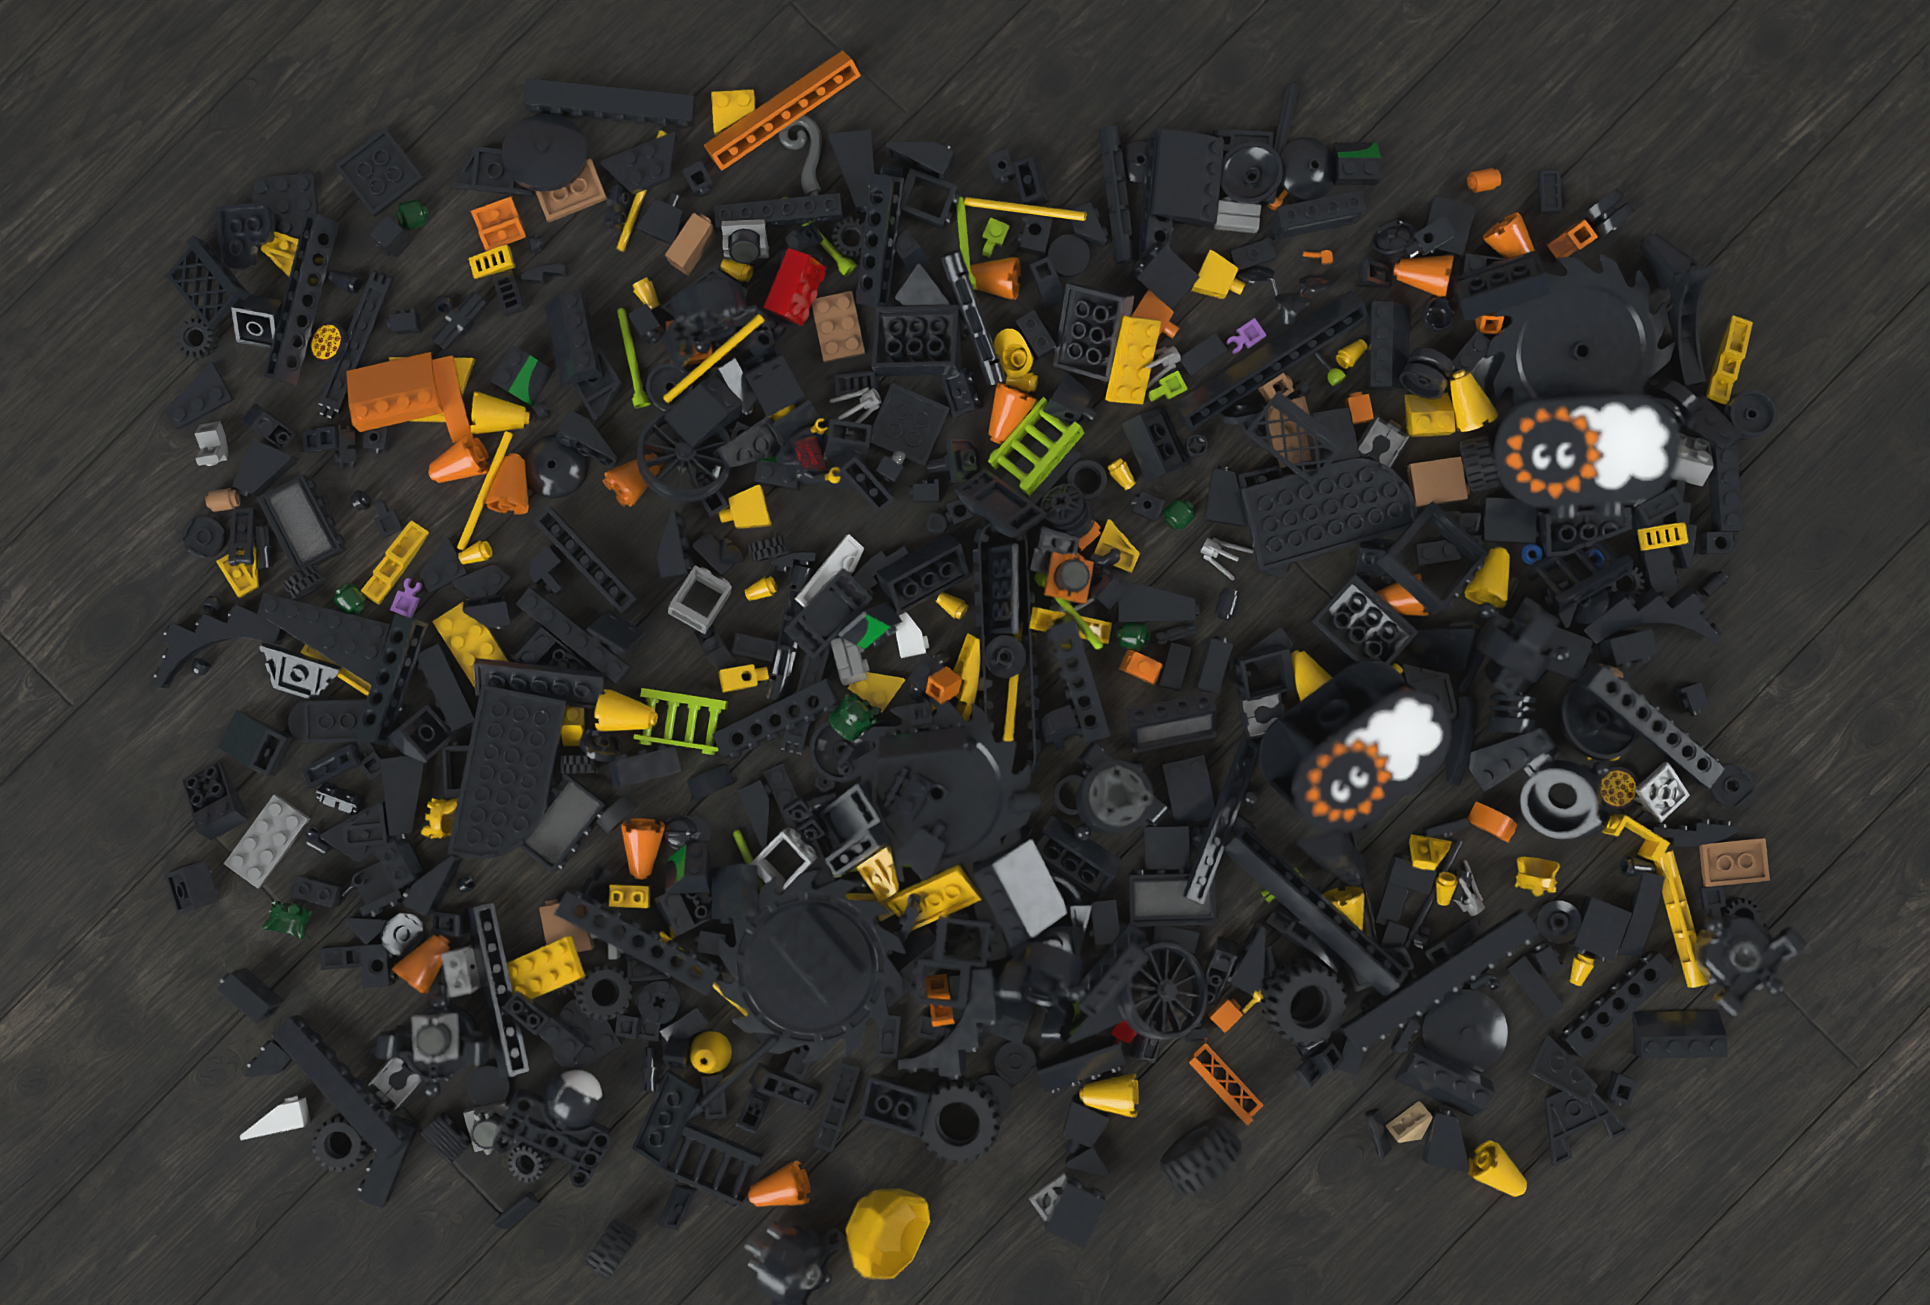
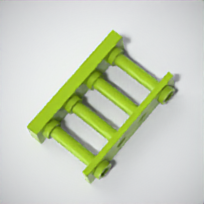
(1045, 464)
(694, 704)

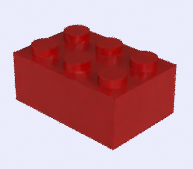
(795, 287)

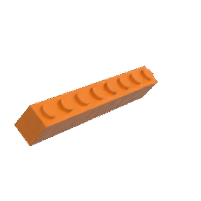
(782, 110)

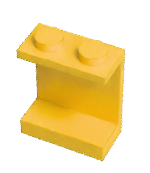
(1652, 848)

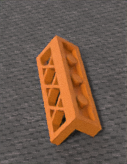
(1219, 1089)

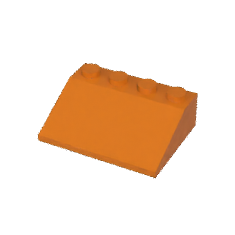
(393, 392)

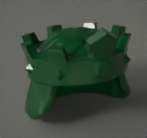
(853, 717)
(287, 919)

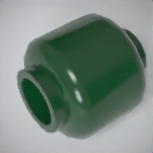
(412, 214)
(1179, 514)
(349, 598)
(1133, 636)

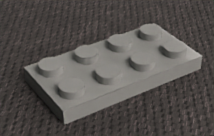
(267, 841)

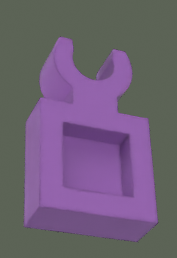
(1248, 335)
(406, 602)

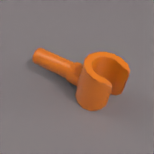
(1278, 201)
(1326, 256)

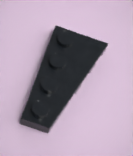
(1505, 758)

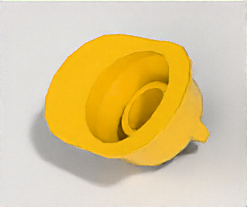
(1013, 353)

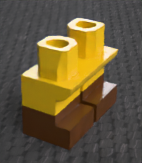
(631, 896)

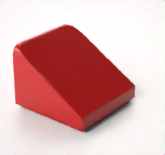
(1123, 1032)

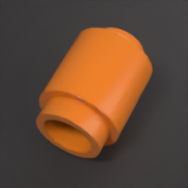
(1484, 180)

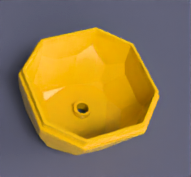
(887, 1231)

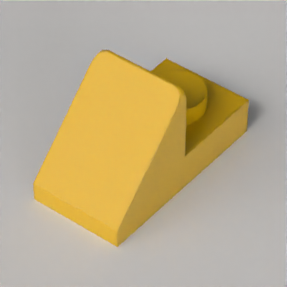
(573, 726)

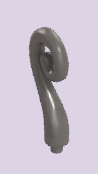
(808, 177)

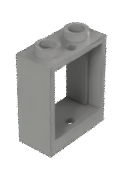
(688, 615)
(767, 871)
(458, 971)

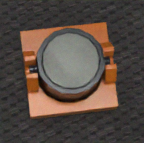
(1070, 577)

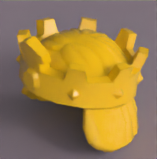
(440, 818)
(1536, 874)

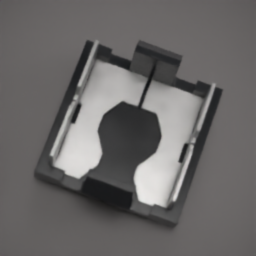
(1382, 441)
(1260, 714)
(395, 1083)

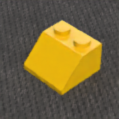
(1429, 416)

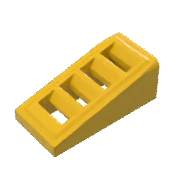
(496, 252)
(1681, 534)

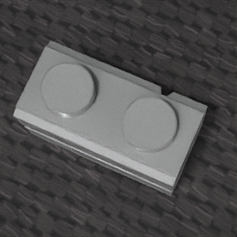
(1237, 216)
(849, 661)

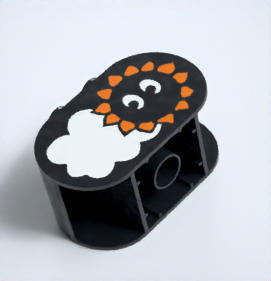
(1586, 451)
(1354, 747)

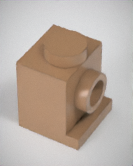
(1283, 382)

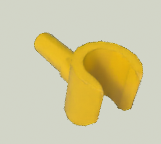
(1256, 998)

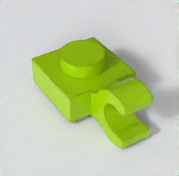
(994, 235)
(1169, 386)

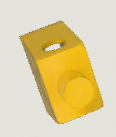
(1217, 277)
(747, 509)
(732, 680)

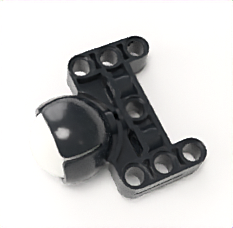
(568, 1114)

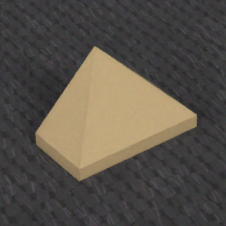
(1410, 1124)

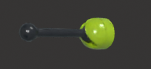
(1334, 375)

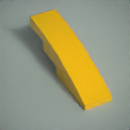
(1729, 359)
(395, 562)
(1041, 616)
(968, 669)

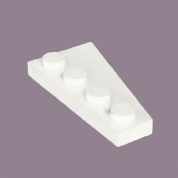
(844, 556)

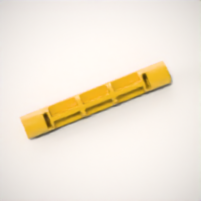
(1679, 918)

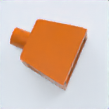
(1154, 308)
(1141, 667)

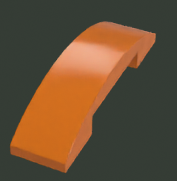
(451, 397)

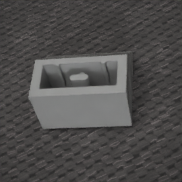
(1694, 460)

